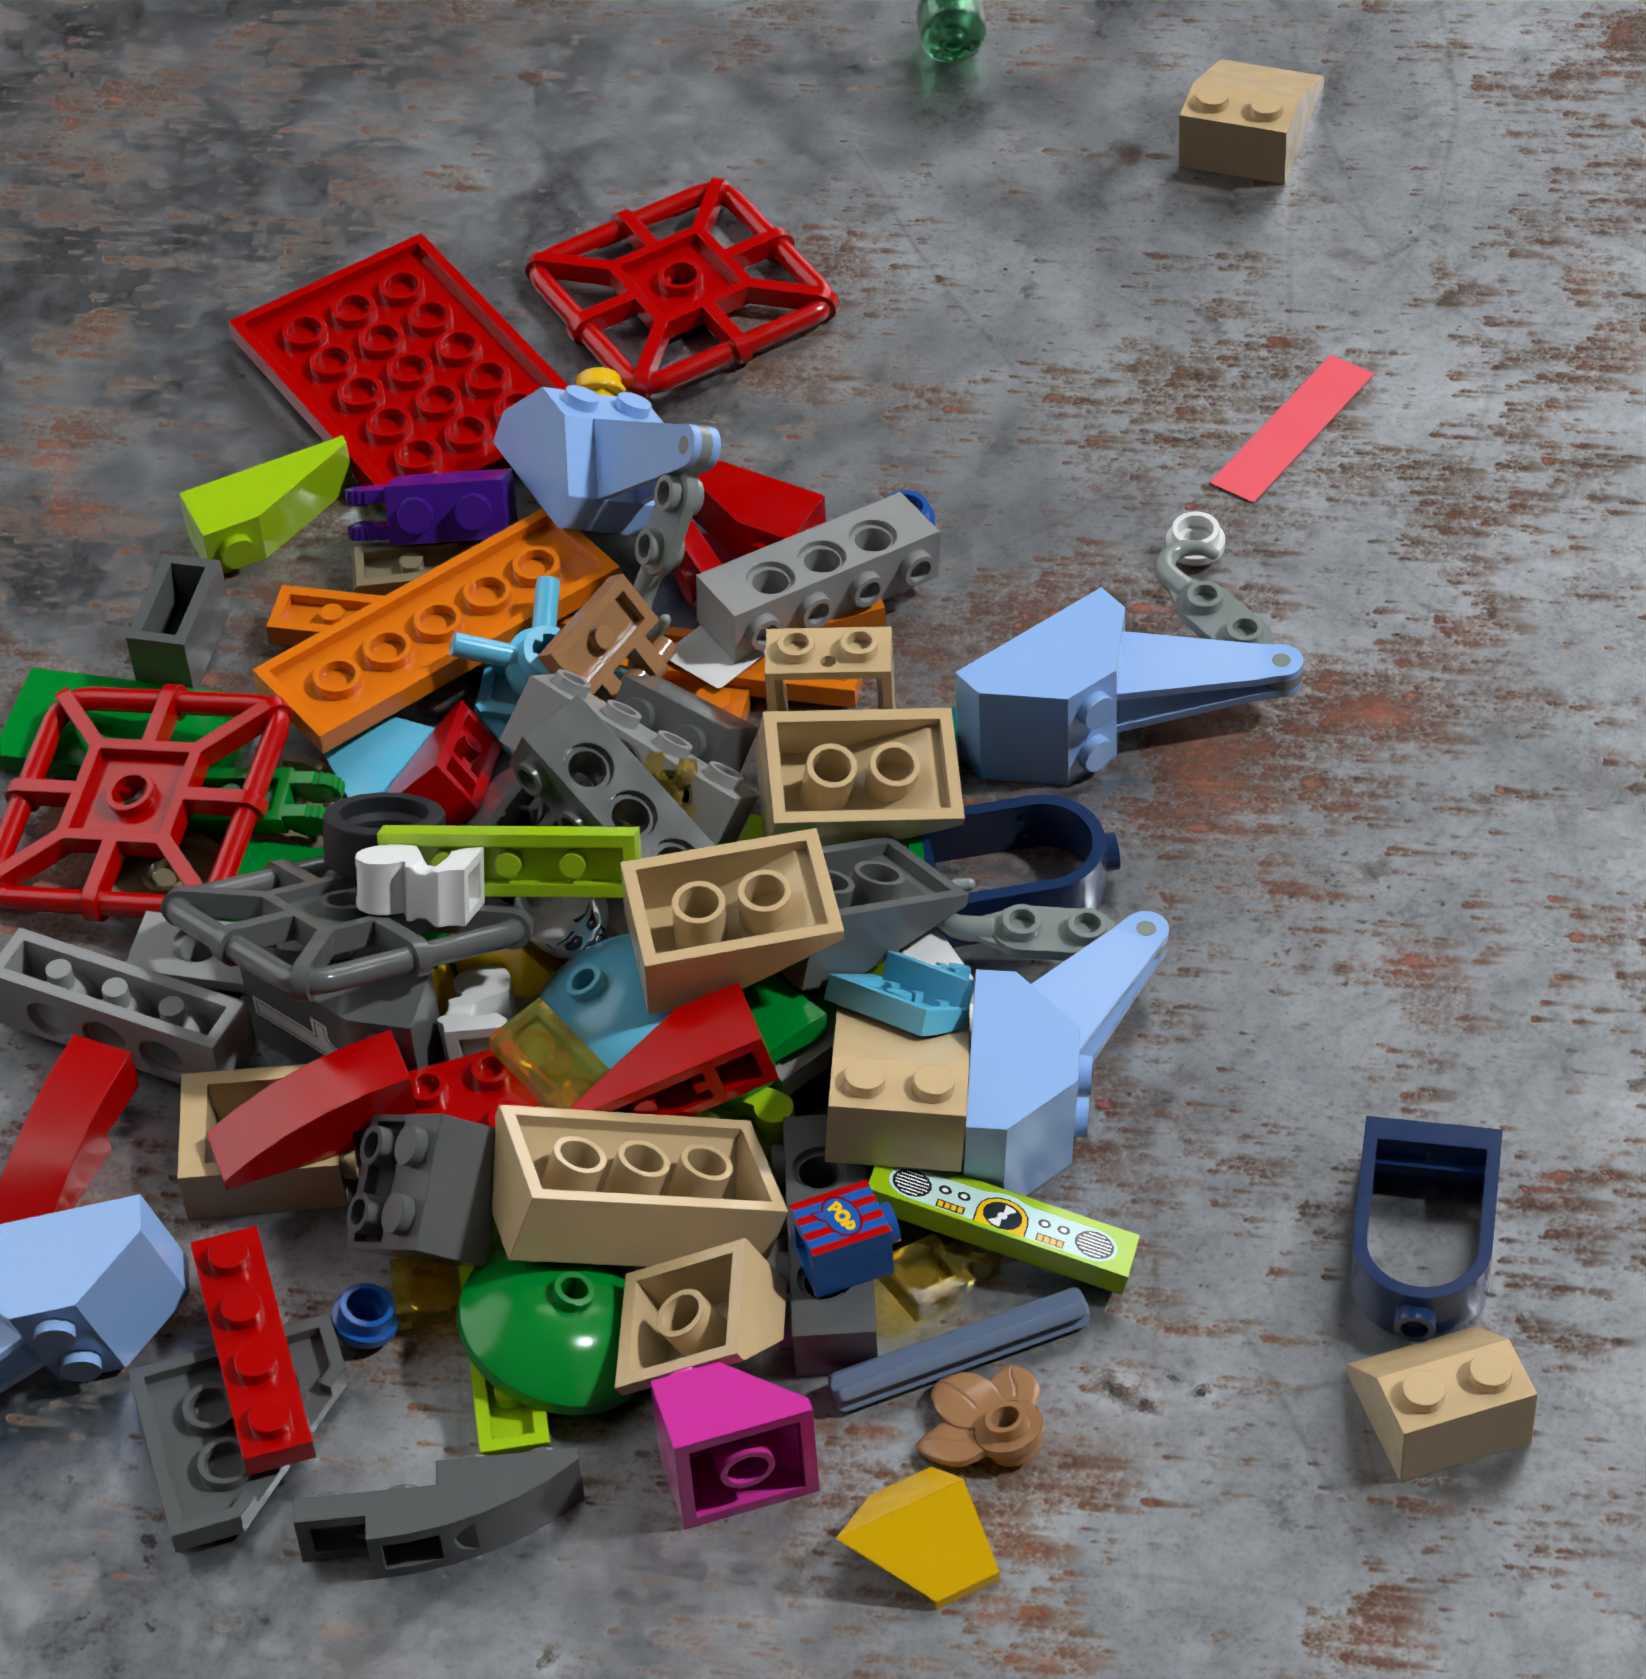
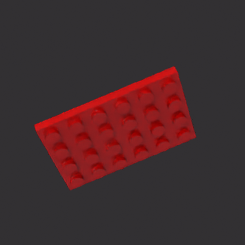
(396, 363)

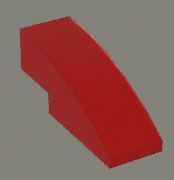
(312, 1111)
(67, 1130)

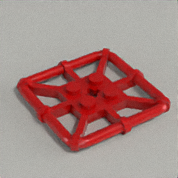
(710, 289)
(115, 771)

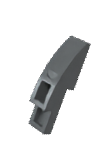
(468, 1513)

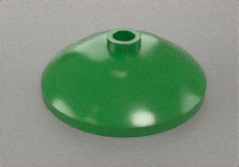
(545, 1331)

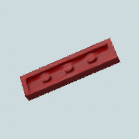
(252, 1351)

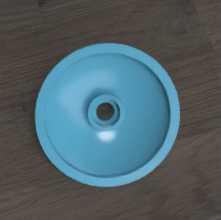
(603, 999)

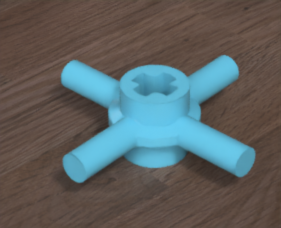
(521, 653)

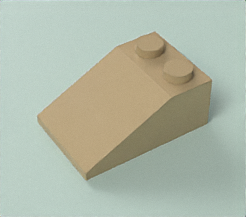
(1246, 120)
(859, 773)
(727, 914)
(896, 1095)

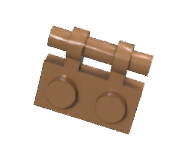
(604, 634)

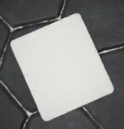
(707, 660)

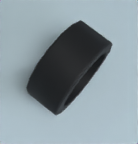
(356, 820)

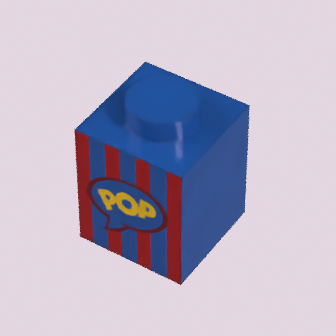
(843, 1237)

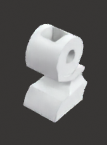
(399, 881)
(481, 1006)

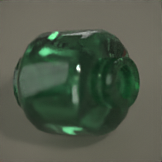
(949, 24)

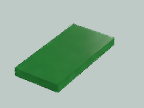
(37, 697)

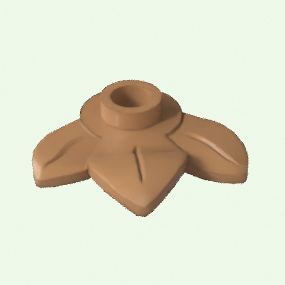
(985, 1419)

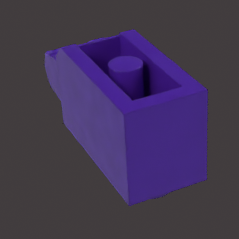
(437, 507)

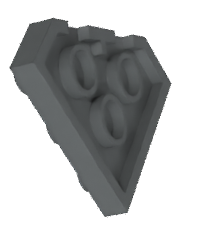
(195, 1435)

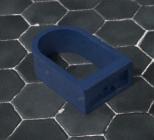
(1027, 824)
(1433, 1157)

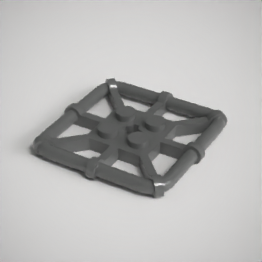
(320, 911)

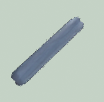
(958, 1349)

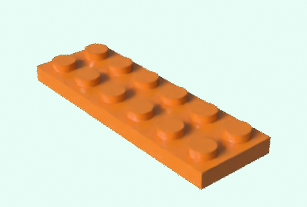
(401, 642)

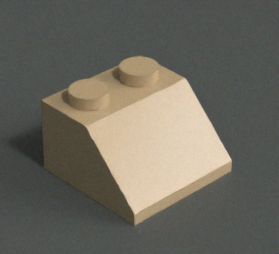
(698, 1313)
(1446, 1400)

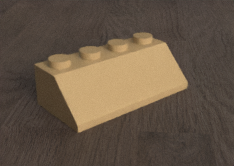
(628, 1186)

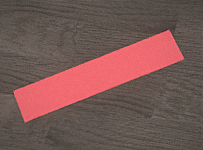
(1291, 428)

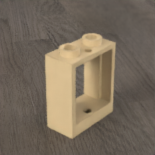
(828, 655)
(210, 1098)

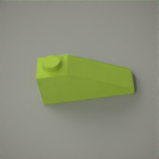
(264, 506)

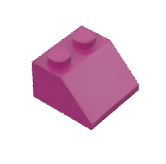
(732, 1442)

